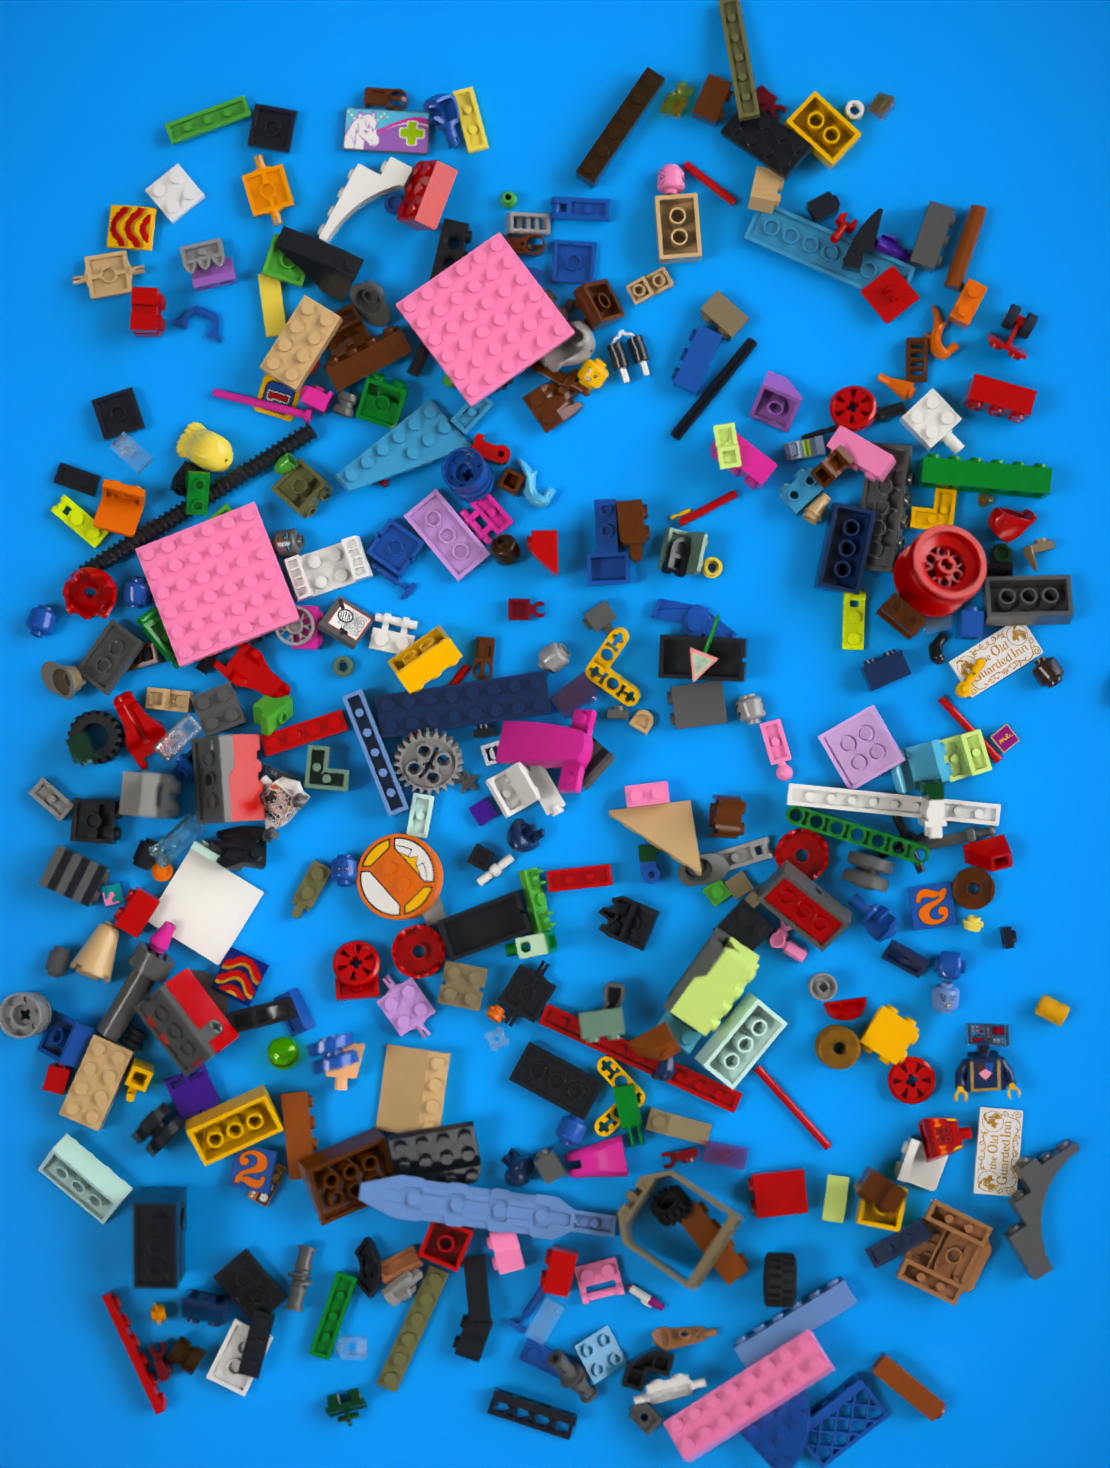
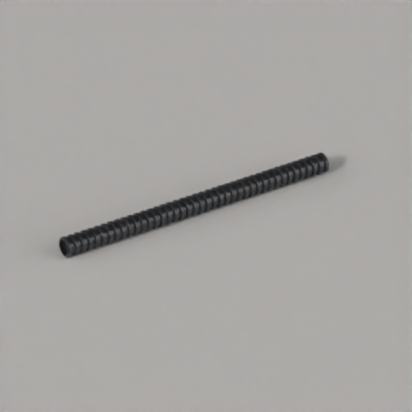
(217, 489)

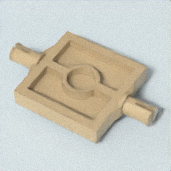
(108, 275)

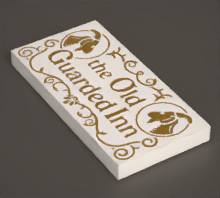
(1003, 654)
(997, 1151)

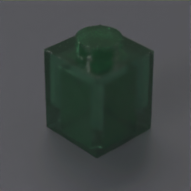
(81, 749)

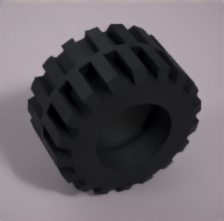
(113, 728)
(779, 1280)

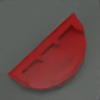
(845, 1009)

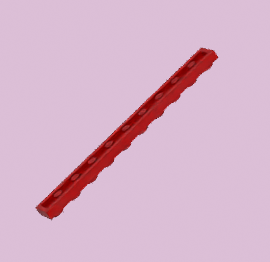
(619, 1049)

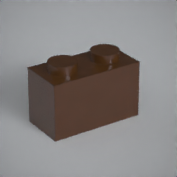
(712, 99)

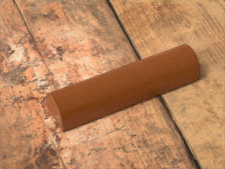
(965, 248)

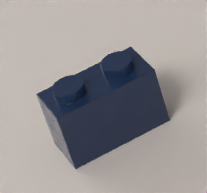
(885, 670)

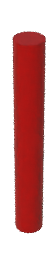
(709, 183)
(707, 508)

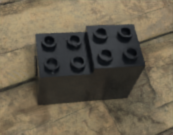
(159, 1237)

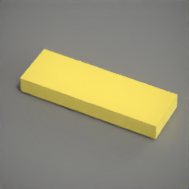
(470, 120)
(272, 305)

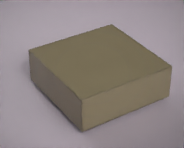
(739, 885)

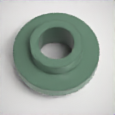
(336, 666)

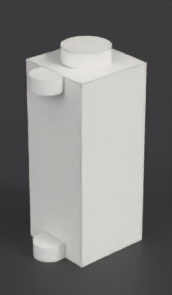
(549, 795)

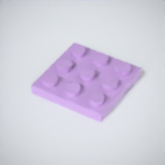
(861, 747)

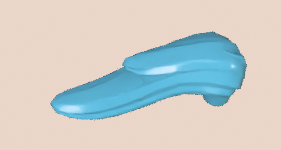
(530, 489)

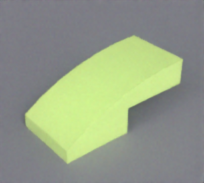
(727, 445)
(835, 1198)

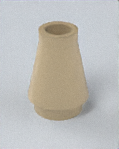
(815, 510)

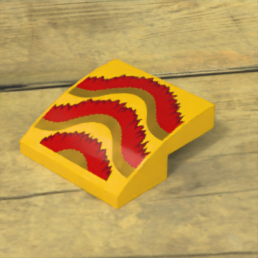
(131, 228)

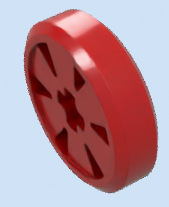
(864, 404)
(353, 976)
(922, 1086)

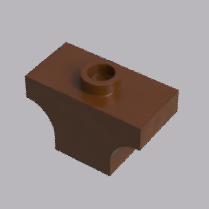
(832, 466)

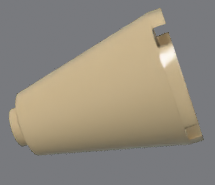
(98, 953)

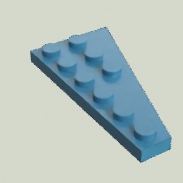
(408, 446)

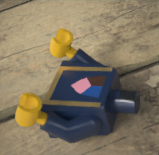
(984, 1072)

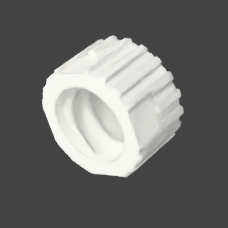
(858, 104)

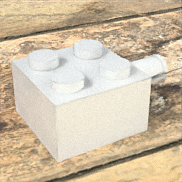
(932, 422)

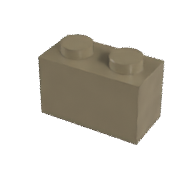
(723, 315)

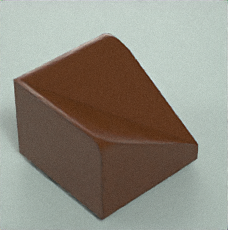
(511, 481)

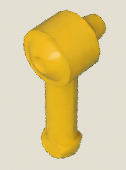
(964, 688)

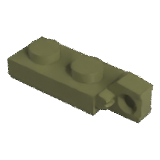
(310, 888)

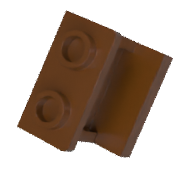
(901, 616)

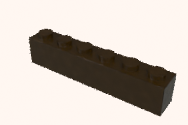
(620, 127)

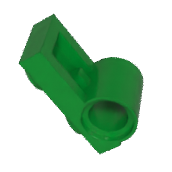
(197, 492)

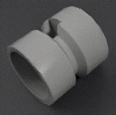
(822, 986)

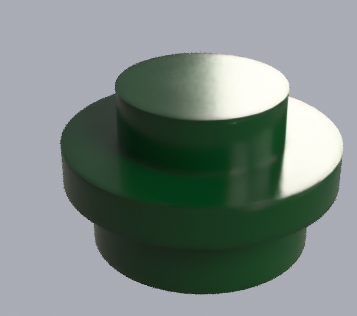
(1001, 553)

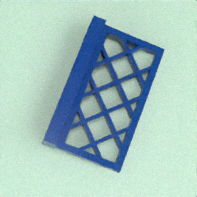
(831, 1404)

